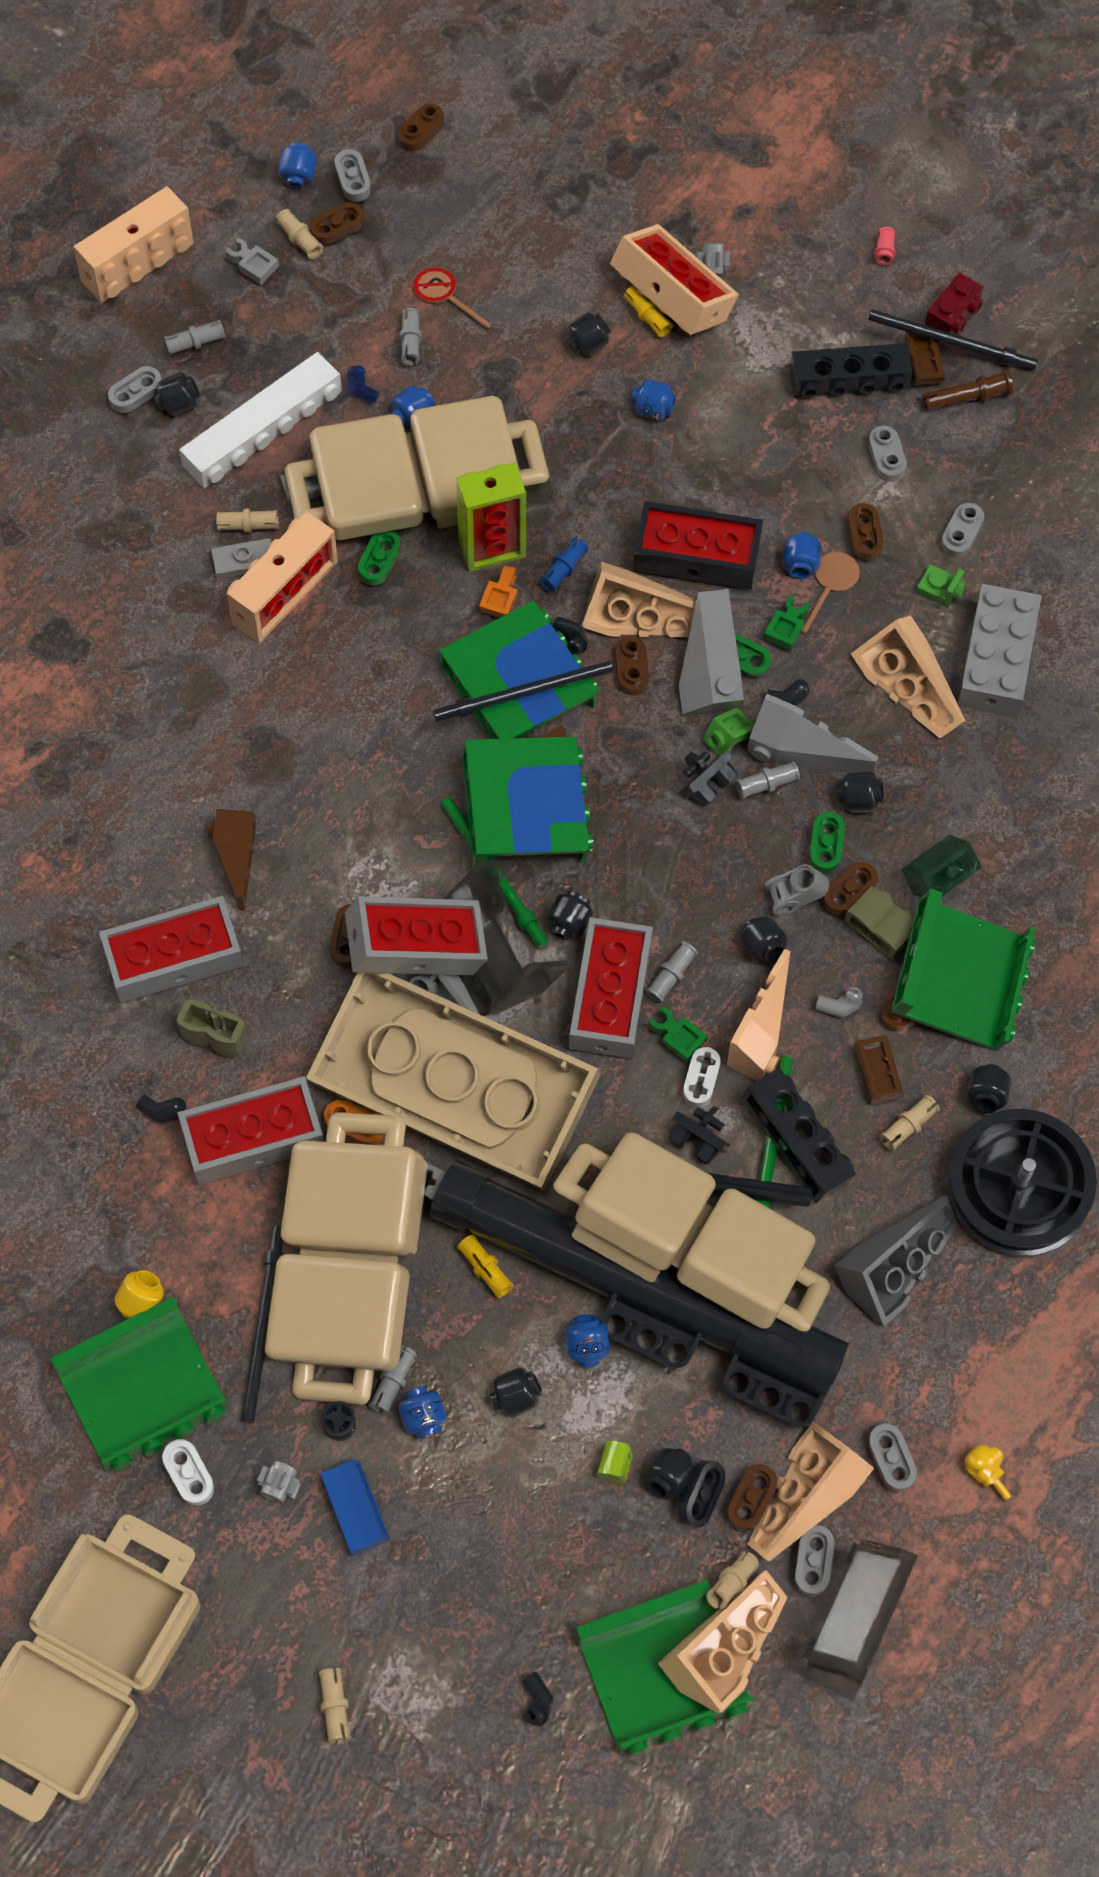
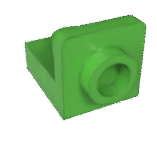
(941, 585)
(728, 730)

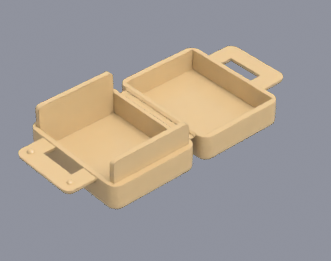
(385, 478)
(654, 1214)
(345, 1292)
(98, 1636)

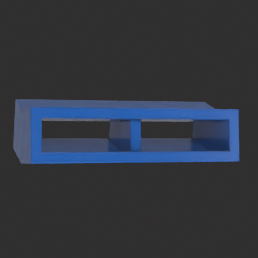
(355, 1507)

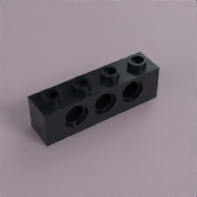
(862, 361)
(798, 1152)

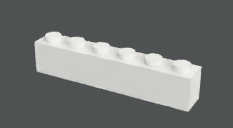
(260, 420)

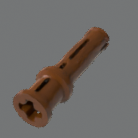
(980, 389)

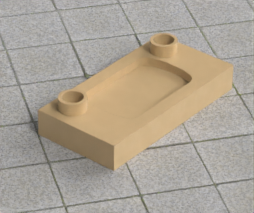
(454, 1077)

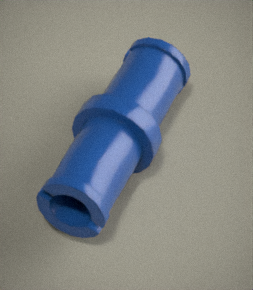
(563, 564)

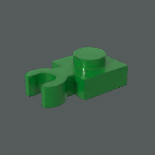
(786, 625)
(681, 1036)

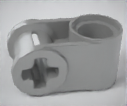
(791, 890)

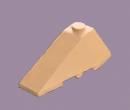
(635, 606)
(908, 671)
(756, 1039)
(817, 1482)
(719, 1653)

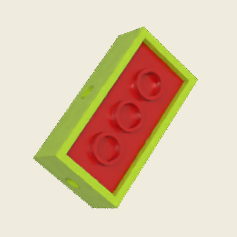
(491, 516)

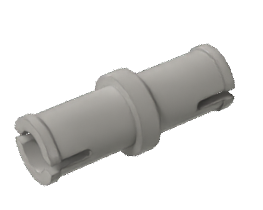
(410, 336)
(195, 337)
(767, 780)
(671, 972)
(392, 1382)

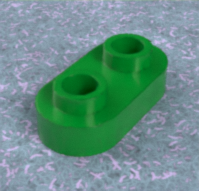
(377, 559)
(747, 652)
(827, 844)

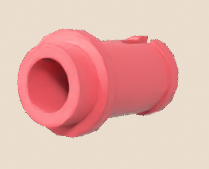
(885, 249)

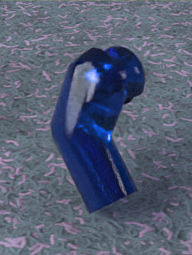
(357, 385)

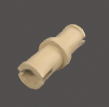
(299, 234)
(247, 520)
(909, 1123)
(732, 1580)
(334, 1706)

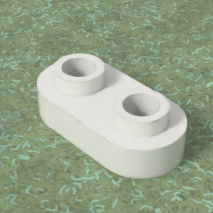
(189, 1473)

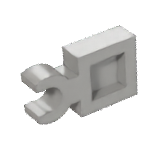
(253, 263)

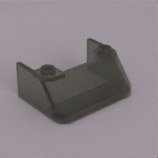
(501, 979)
(858, 1617)

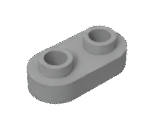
(354, 177)
(133, 389)
(886, 451)
(963, 528)
(893, 1458)
(814, 1561)

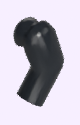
(575, 632)
(794, 693)
(162, 1111)
(541, 1701)

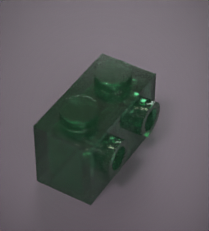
(942, 866)

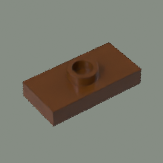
(924, 360)
(878, 1069)

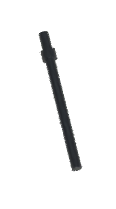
(1006, 356)
(466, 707)
(258, 1350)

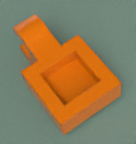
(500, 596)

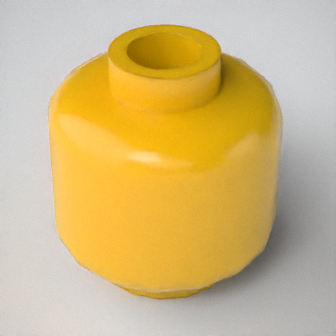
(138, 1293)

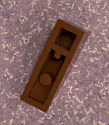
(234, 843)

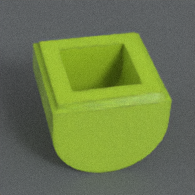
(615, 1462)

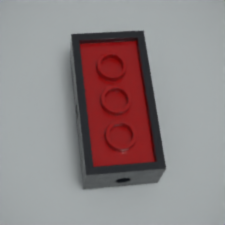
(697, 545)

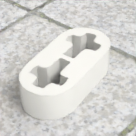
(708, 1079)

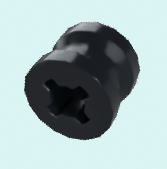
(338, 1413)

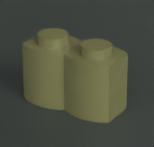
(881, 922)
(218, 1029)

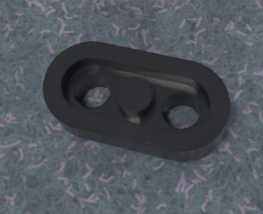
(701, 1493)

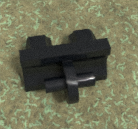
(718, 768)
(686, 1127)

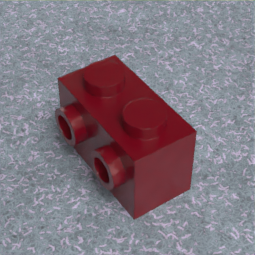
(955, 305)

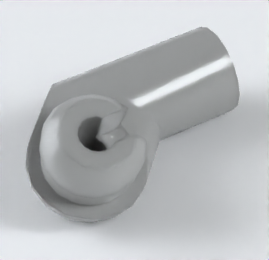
(843, 1006)

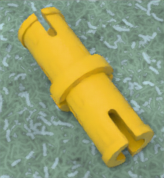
(648, 312)
(485, 1266)

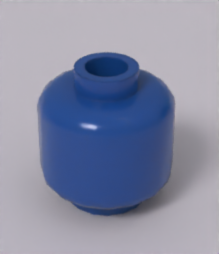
(297, 165)

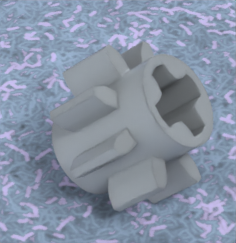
(714, 256)
(278, 1482)

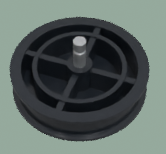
(1021, 1182)

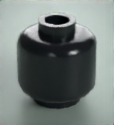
(588, 334)
(177, 394)
(861, 792)
(569, 915)
(763, 940)
(988, 1088)
(516, 1392)
(669, 1473)

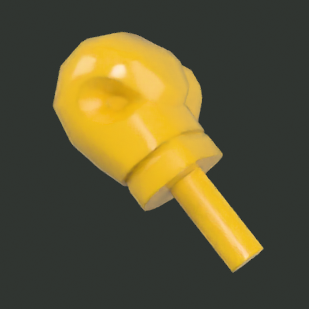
(984, 1466)

